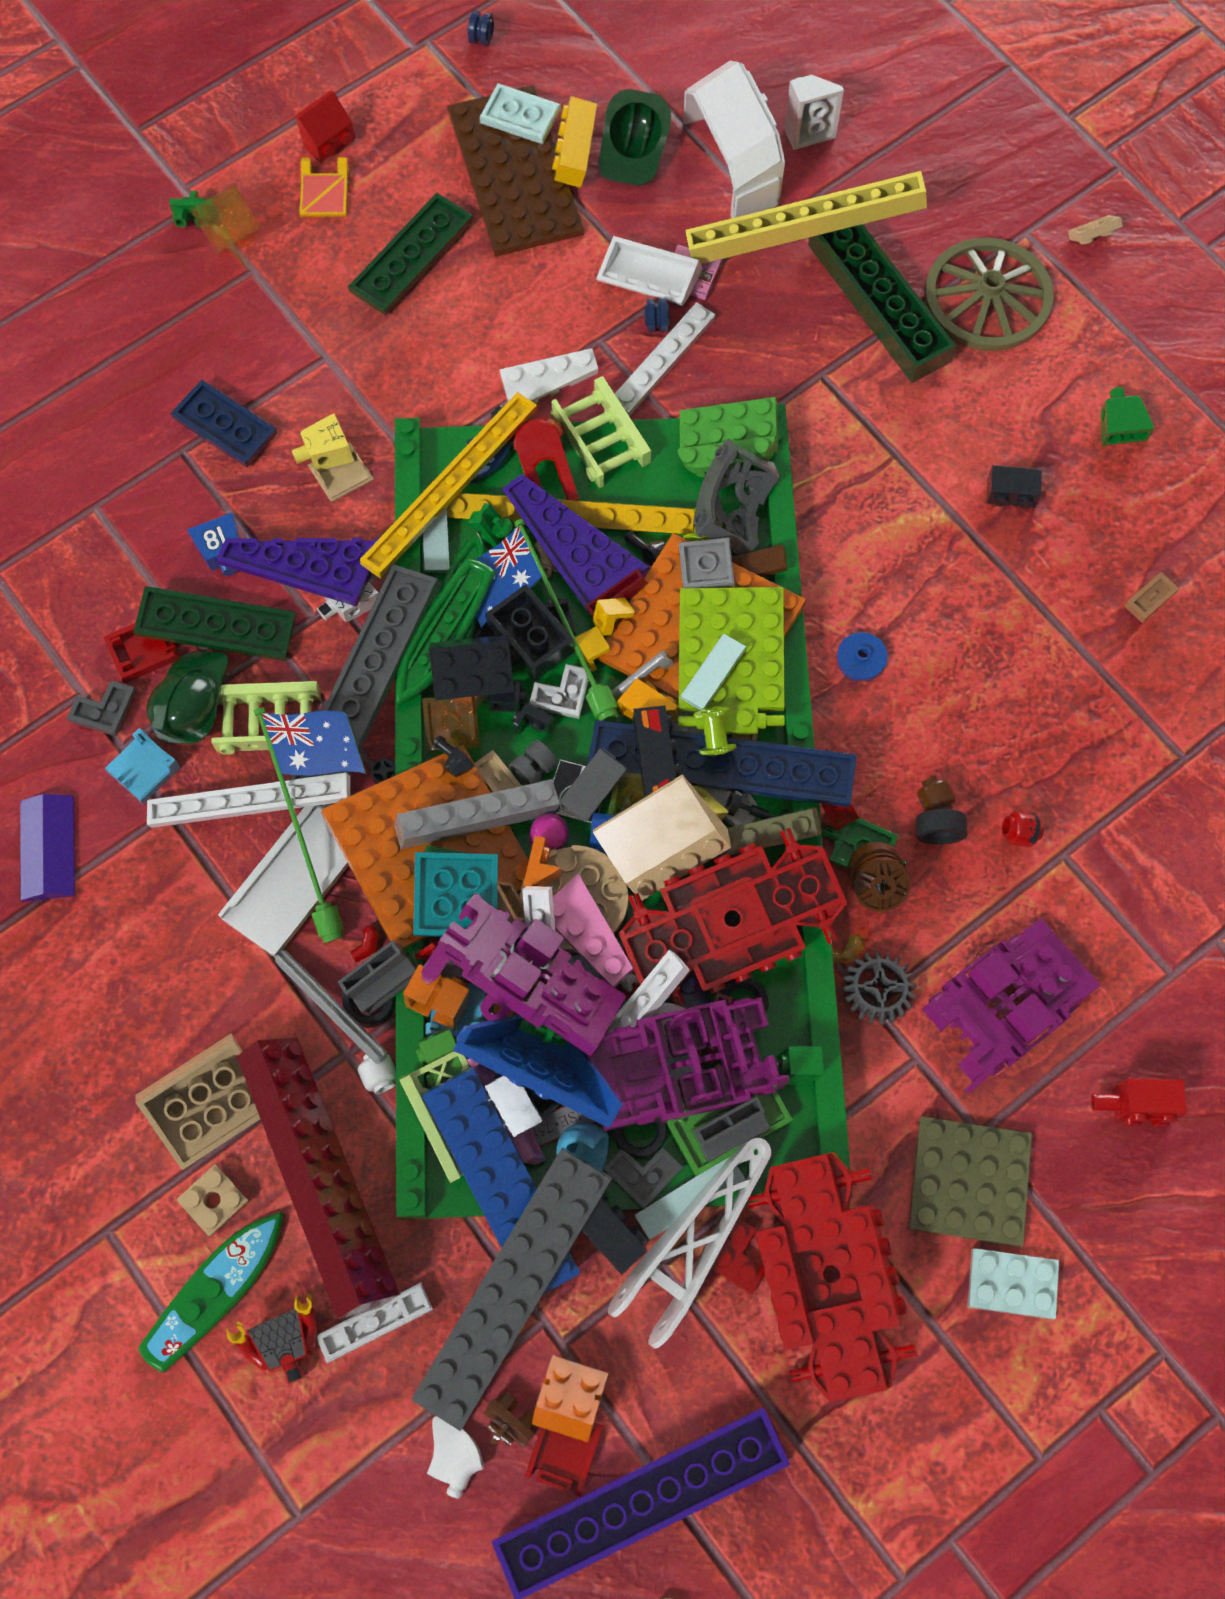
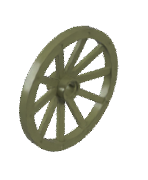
(989, 288)

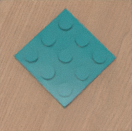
(446, 885)

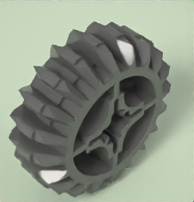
(867, 989)

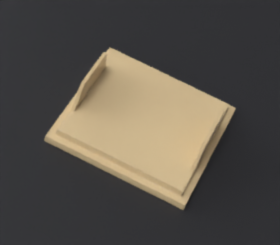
(344, 478)

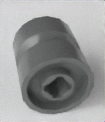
(539, 757)

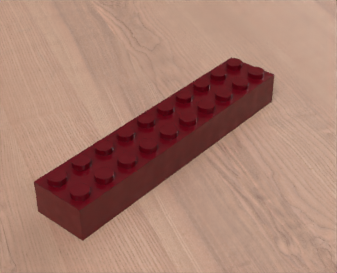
(317, 1177)

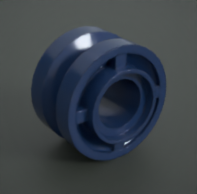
(480, 28)
(656, 315)

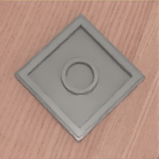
(706, 564)

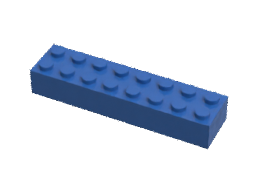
(486, 1157)

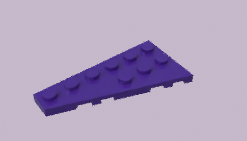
(578, 550)
(308, 564)

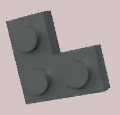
(108, 714)
(643, 1182)

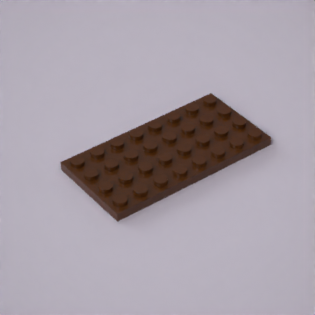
(513, 182)

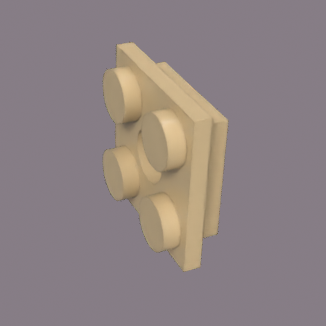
(195, 1200)

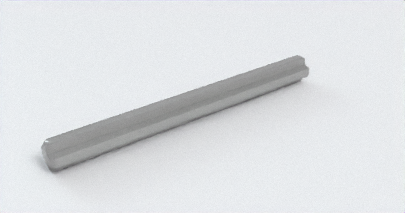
(331, 1007)

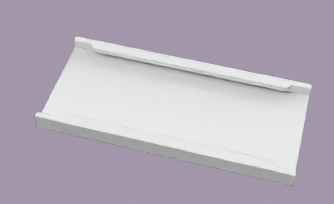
(280, 888)

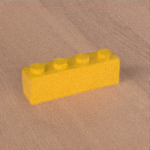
(575, 141)

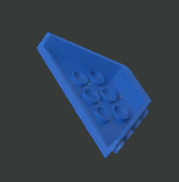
(547, 1069)

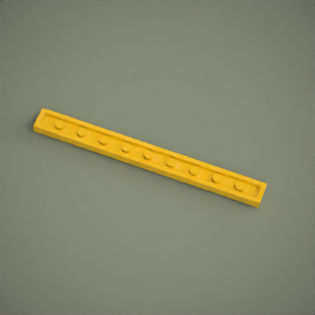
(448, 485)
(596, 513)

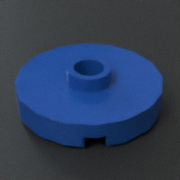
(861, 668)

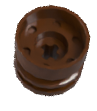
(878, 876)

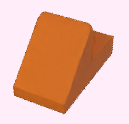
(537, 872)

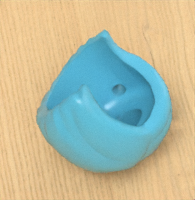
(586, 1142)

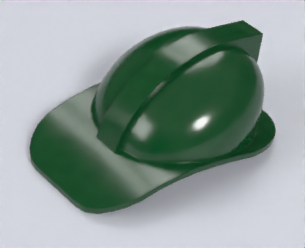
(634, 137)
(187, 698)

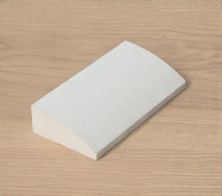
(649, 270)

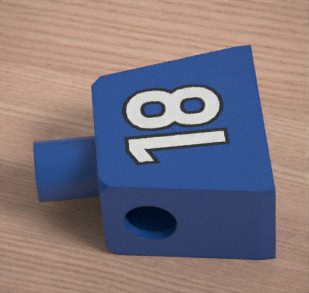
(210, 537)

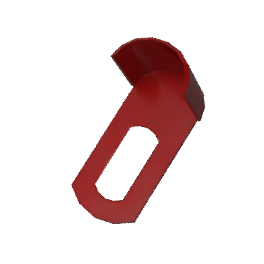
(541, 441)

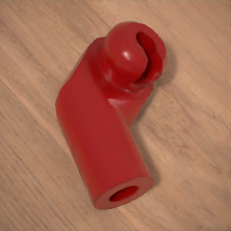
(369, 945)

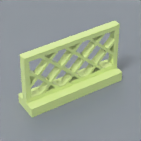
(413, 1091)

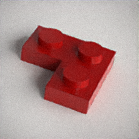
(733, 1264)

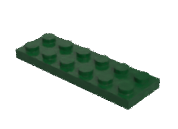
(410, 253)
(215, 623)

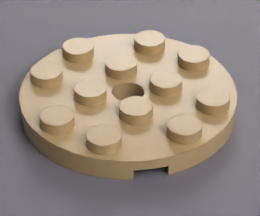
(600, 879)

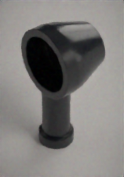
(648, 551)
(457, 761)

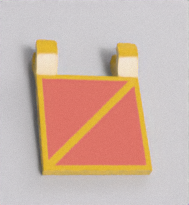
(323, 192)

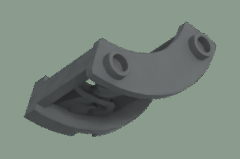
(709, 511)

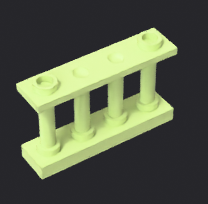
(613, 413)
(255, 695)

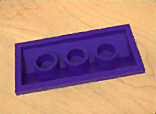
(47, 847)

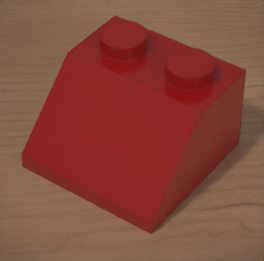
(325, 126)

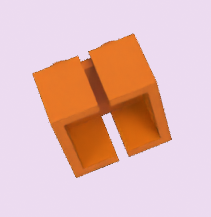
(443, 995)
(569, 1398)

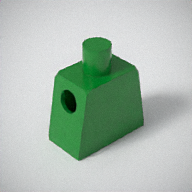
(1124, 419)

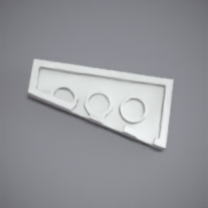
(548, 375)

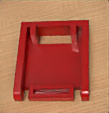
(144, 653)
(563, 1459)

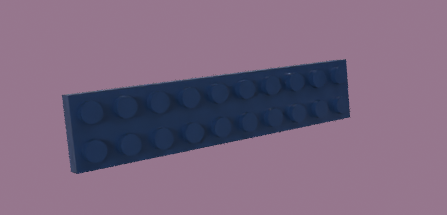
(750, 767)

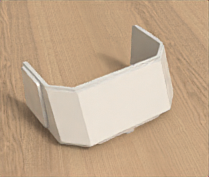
(743, 133)

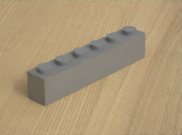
(475, 814)

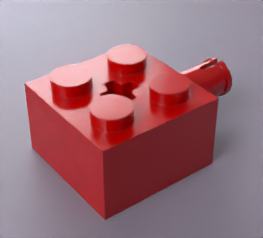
(1144, 1101)

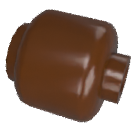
(936, 794)

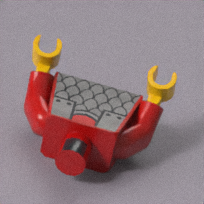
(280, 1341)

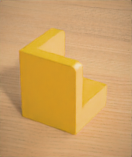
(609, 611)
(592, 646)

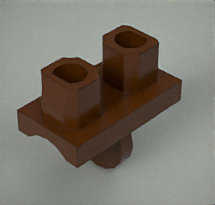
(506, 1425)

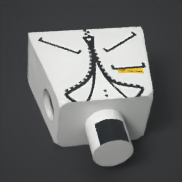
(346, 611)

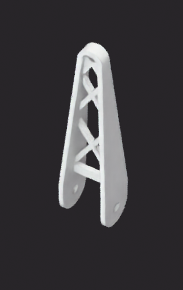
(695, 1273)

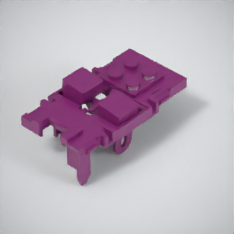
(570, 1002)

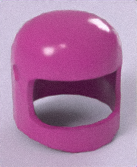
(552, 828)

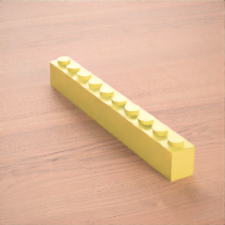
(807, 218)

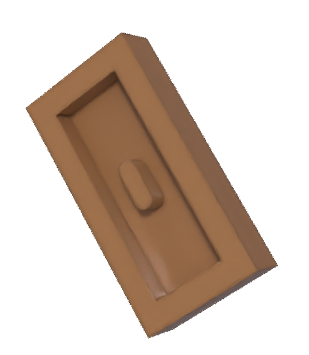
(1151, 597)

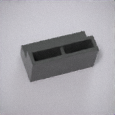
(593, 784)
(379, 977)
(730, 1128)

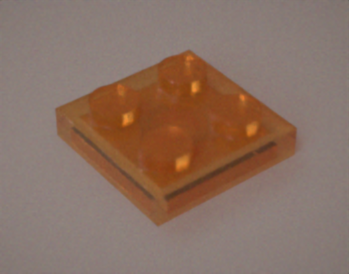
(453, 720)

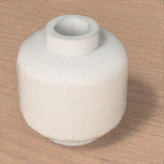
(379, 1076)

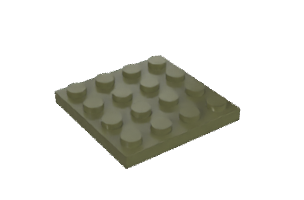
(970, 1181)

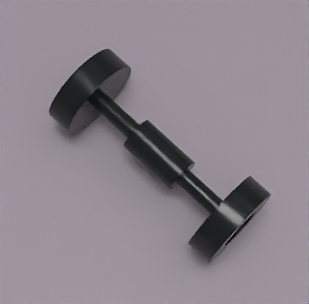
(734, 803)

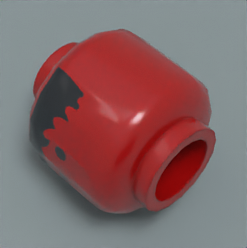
(1022, 829)

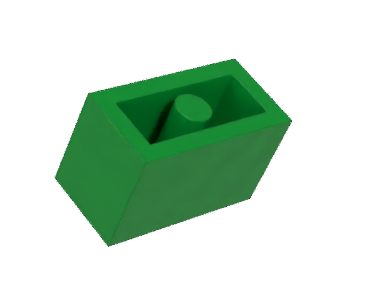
(801, 1064)

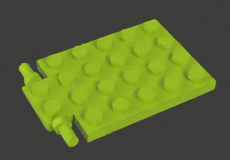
(757, 681)

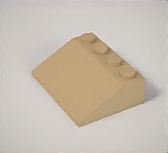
(662, 837)
(200, 1103)

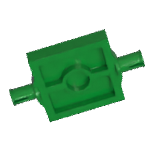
(852, 837)

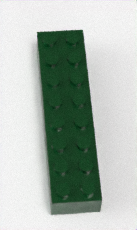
(884, 300)

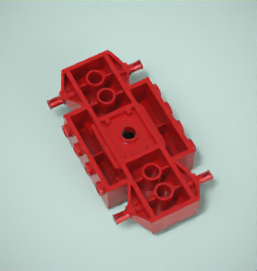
(770, 903)
(840, 1317)

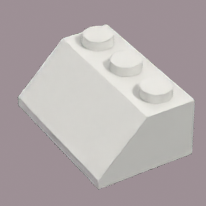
(812, 111)

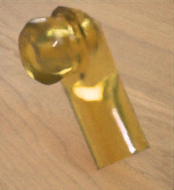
(850, 951)

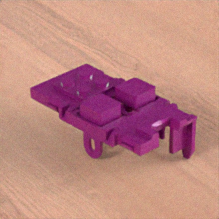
(1040, 972)
(641, 1076)

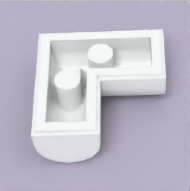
(567, 698)

